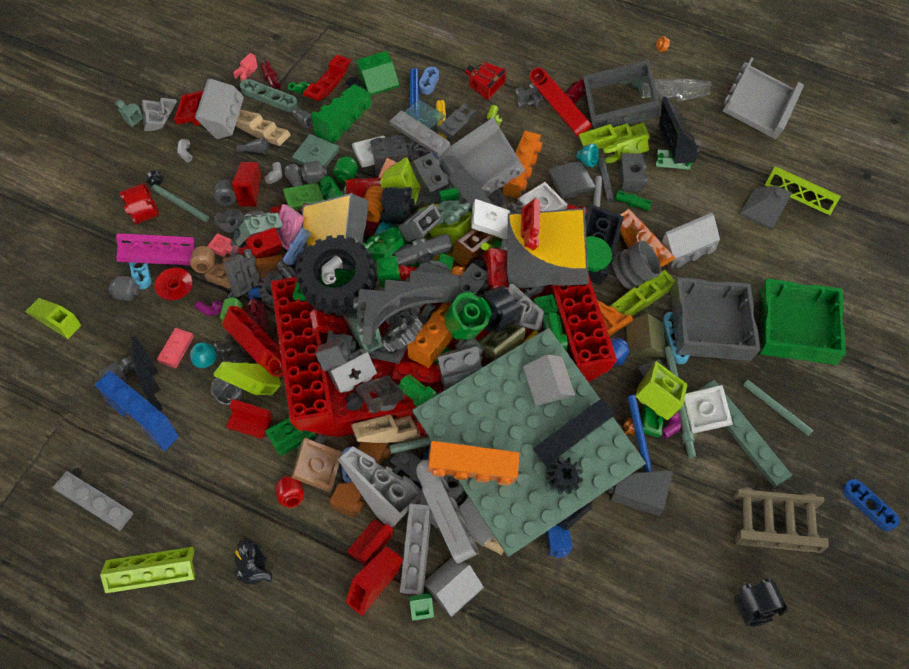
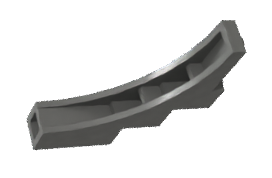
(422, 288)

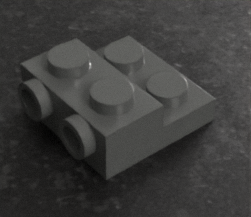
(458, 364)

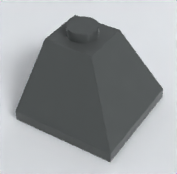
(766, 205)

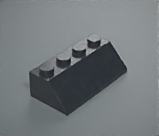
(677, 134)
(607, 227)

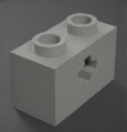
(363, 371)

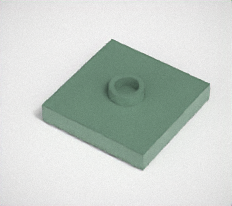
(315, 150)

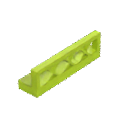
(807, 185)
(148, 571)

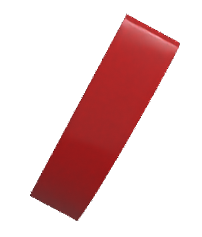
(330, 80)

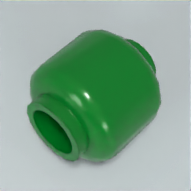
(345, 169)

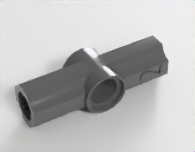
(423, 250)

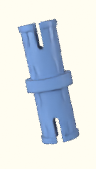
(296, 246)

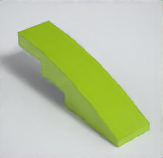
(608, 135)
(644, 295)

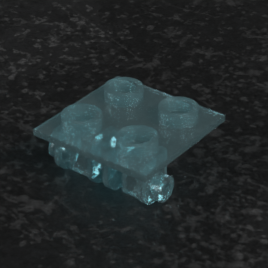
(424, 114)

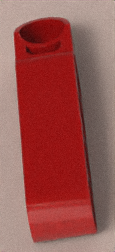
(559, 101)
(253, 340)

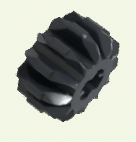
(556, 472)

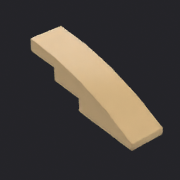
(258, 127)
(387, 430)

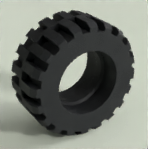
(340, 298)

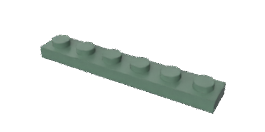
(754, 445)

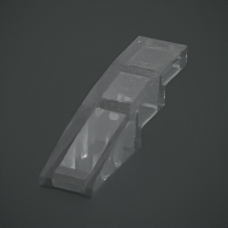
(680, 88)

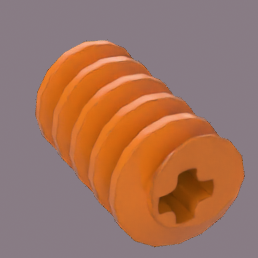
(375, 206)

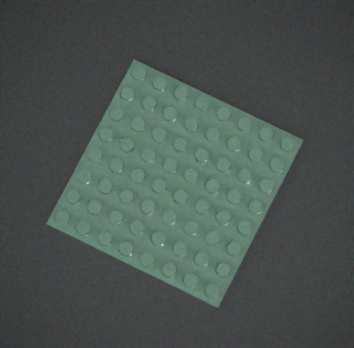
(499, 413)

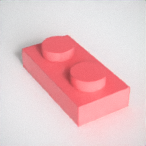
(175, 348)

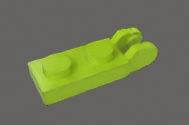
(632, 145)

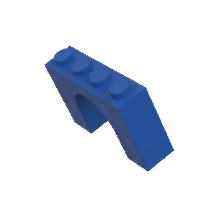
(128, 401)

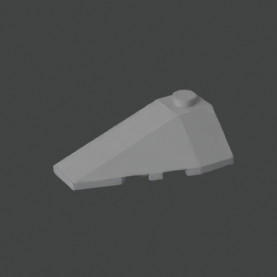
(381, 488)

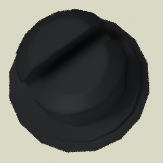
(354, 402)

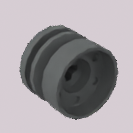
(636, 265)

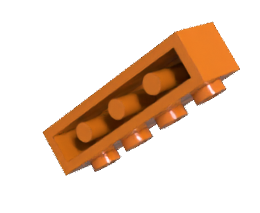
(527, 154)
(431, 338)
(473, 462)

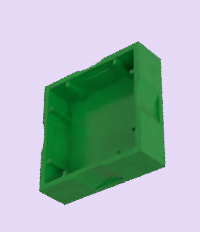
(802, 322)

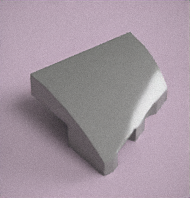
(156, 113)
(530, 314)

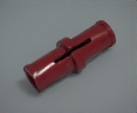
(270, 75)

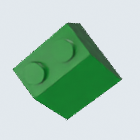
(377, 73)

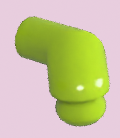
(492, 114)

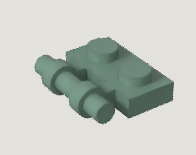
(452, 211)

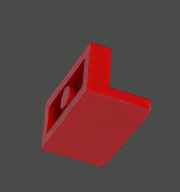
(249, 419)
(371, 542)

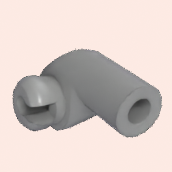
(183, 145)
(274, 175)
(328, 270)

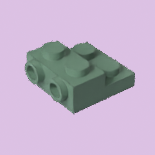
(255, 225)

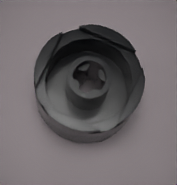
(397, 204)
(503, 308)
(760, 602)

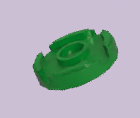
(598, 254)

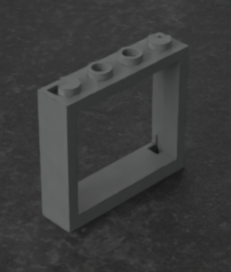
(626, 115)

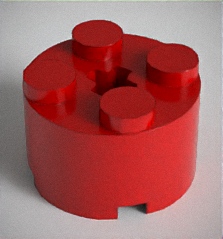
(139, 203)

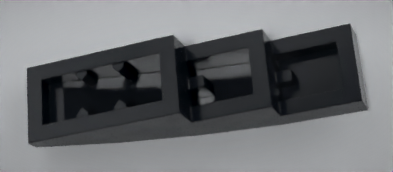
(145, 370)
(574, 431)

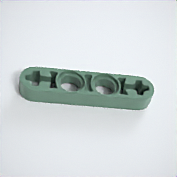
(252, 88)

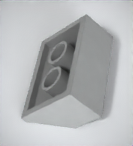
(219, 108)
(692, 240)

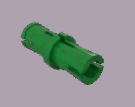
(633, 200)

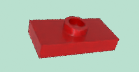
(325, 323)

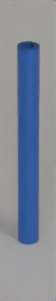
(639, 433)

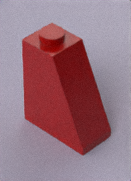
(247, 184)
(373, 580)

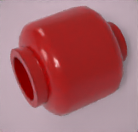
(289, 492)

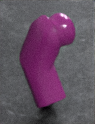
(213, 309)
(674, 426)

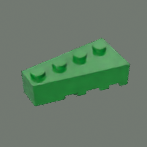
(341, 113)

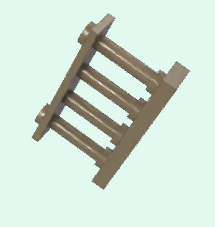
(769, 537)

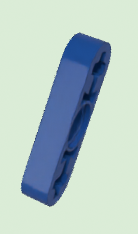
(871, 514)

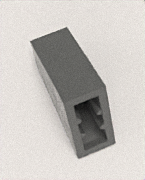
(643, 491)

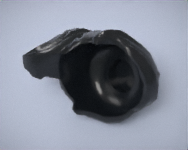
(250, 563)

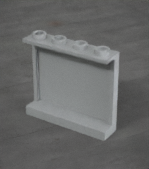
(761, 100)
(486, 158)

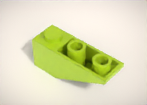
(54, 317)
(248, 377)

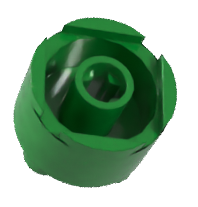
(467, 316)

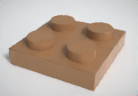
(316, 465)

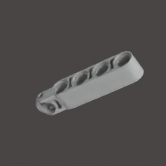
(447, 514)

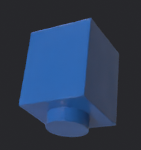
(558, 542)

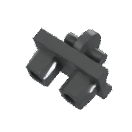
(528, 97)

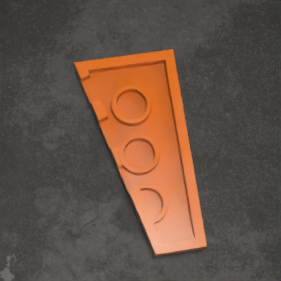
(635, 230)

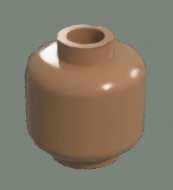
(202, 259)

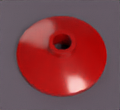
(170, 278)

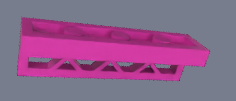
(155, 252)

